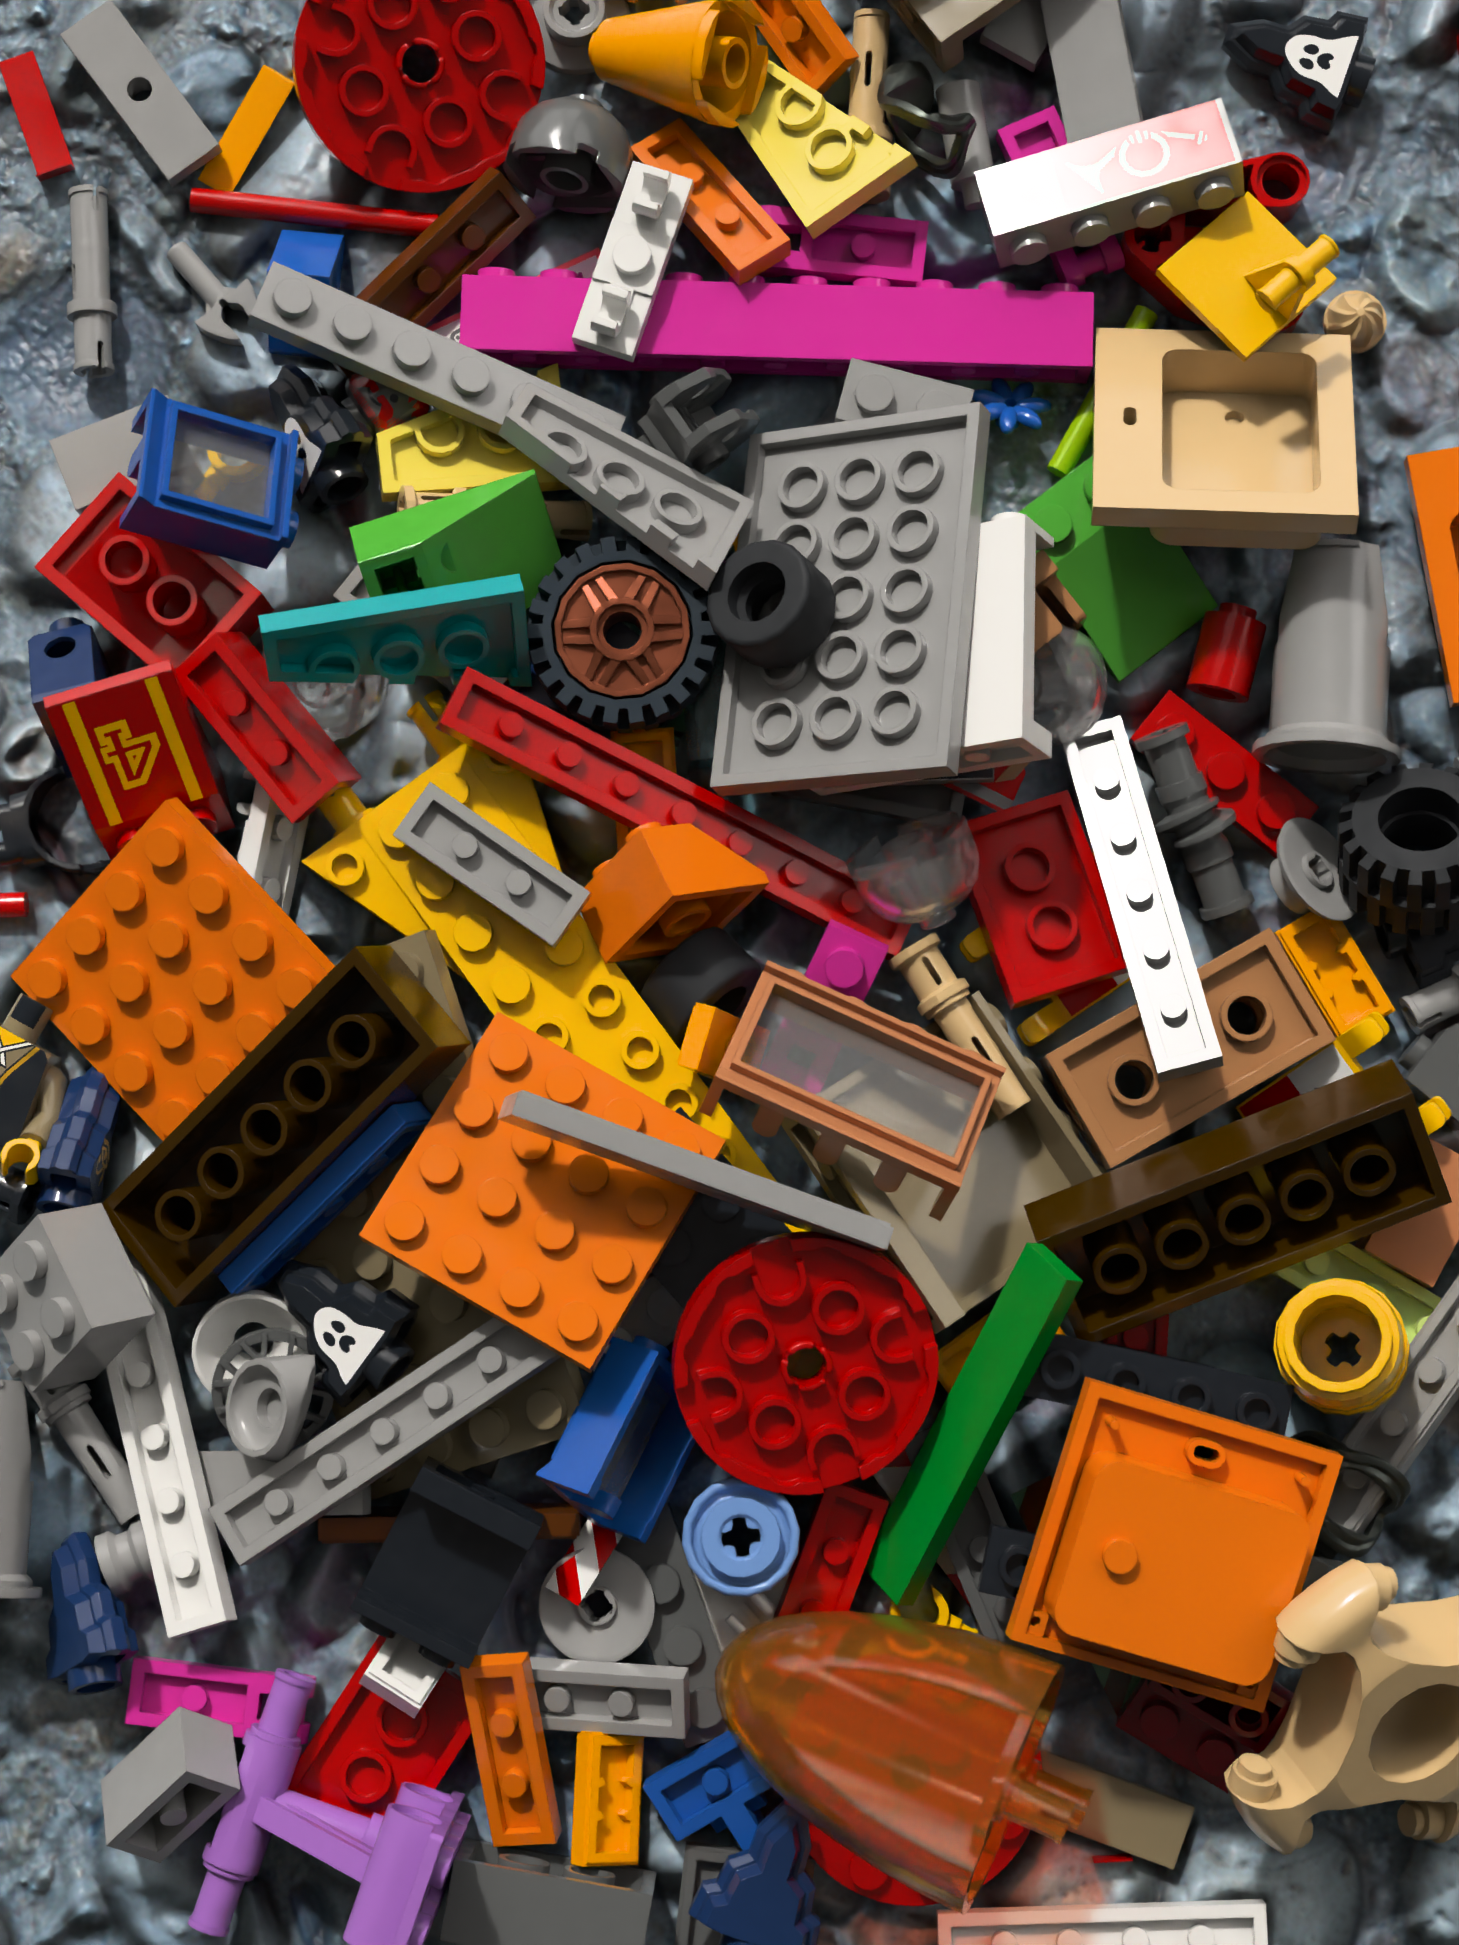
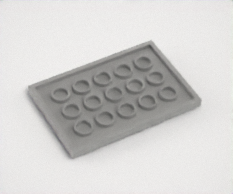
(896, 529)

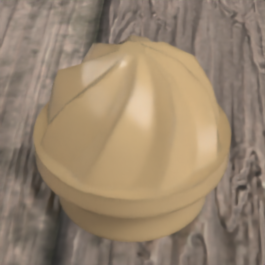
(1356, 315)

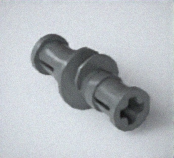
(1194, 821)

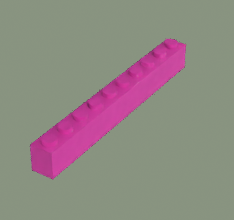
(795, 326)

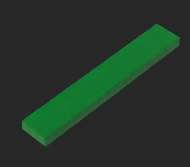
(971, 1422)

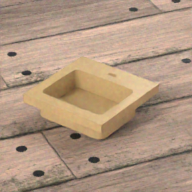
(1224, 444)

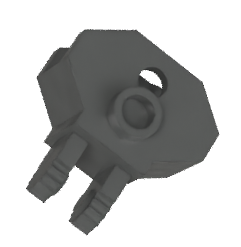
(687, 427)

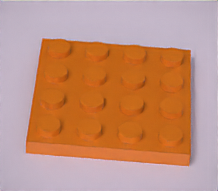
(171, 968)
(528, 1222)

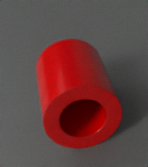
(1227, 653)

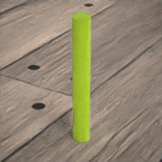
(1081, 427)

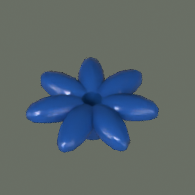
(1013, 407)

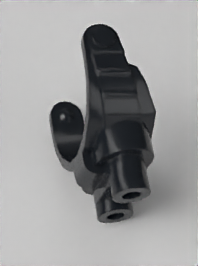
(21, 832)

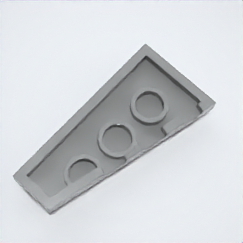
(641, 489)

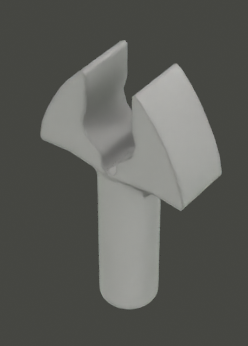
(212, 293)

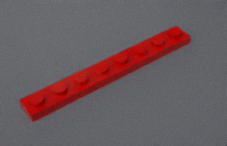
(642, 792)

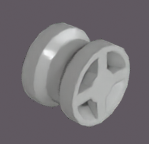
(123, 1558)

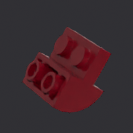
(1198, 1729)

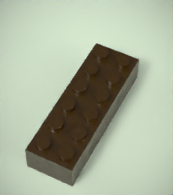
(281, 1120)
(1242, 1201)

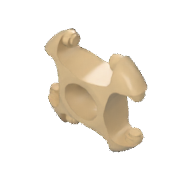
(1367, 1714)

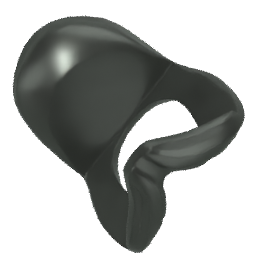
(907, 98)
(1381, 1472)

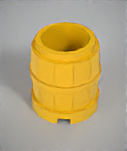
(1341, 1309)

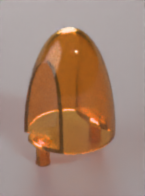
(900, 1740)

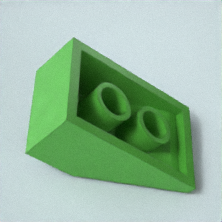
(1125, 580)

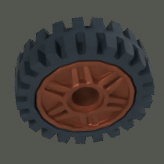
(610, 684)

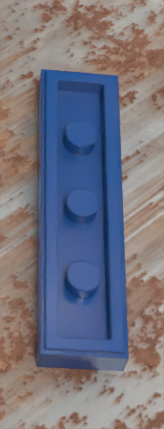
(326, 1197)

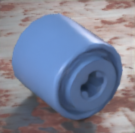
(718, 1563)

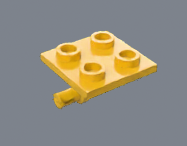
(1248, 275)

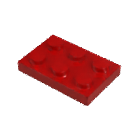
(1042, 901)
(374, 1747)

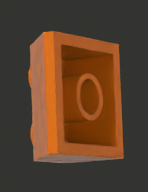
(665, 890)

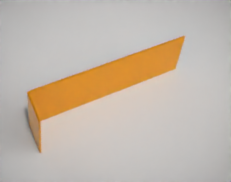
(247, 129)

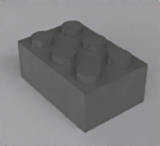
(543, 1899)

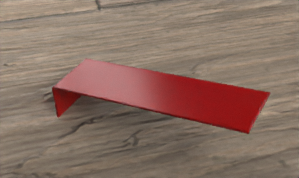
(36, 116)

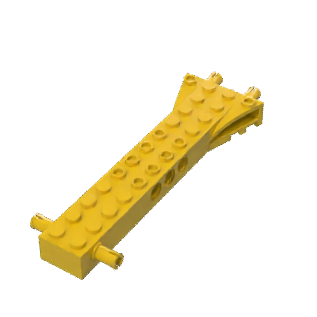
(553, 992)

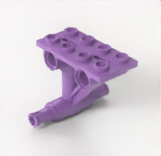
(394, 1856)

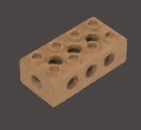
(1284, 1032)

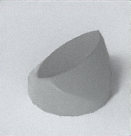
(269, 1404)

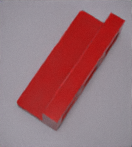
(264, 725)

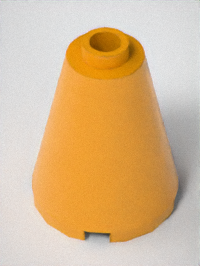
(687, 58)

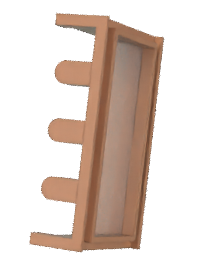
(858, 1082)

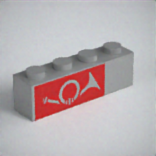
(1111, 183)

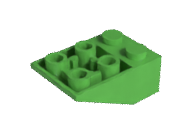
(461, 539)

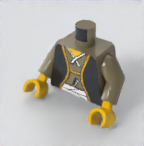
(29, 1087)

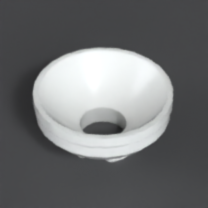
(225, 1317)

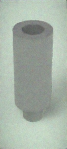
(963, 97)

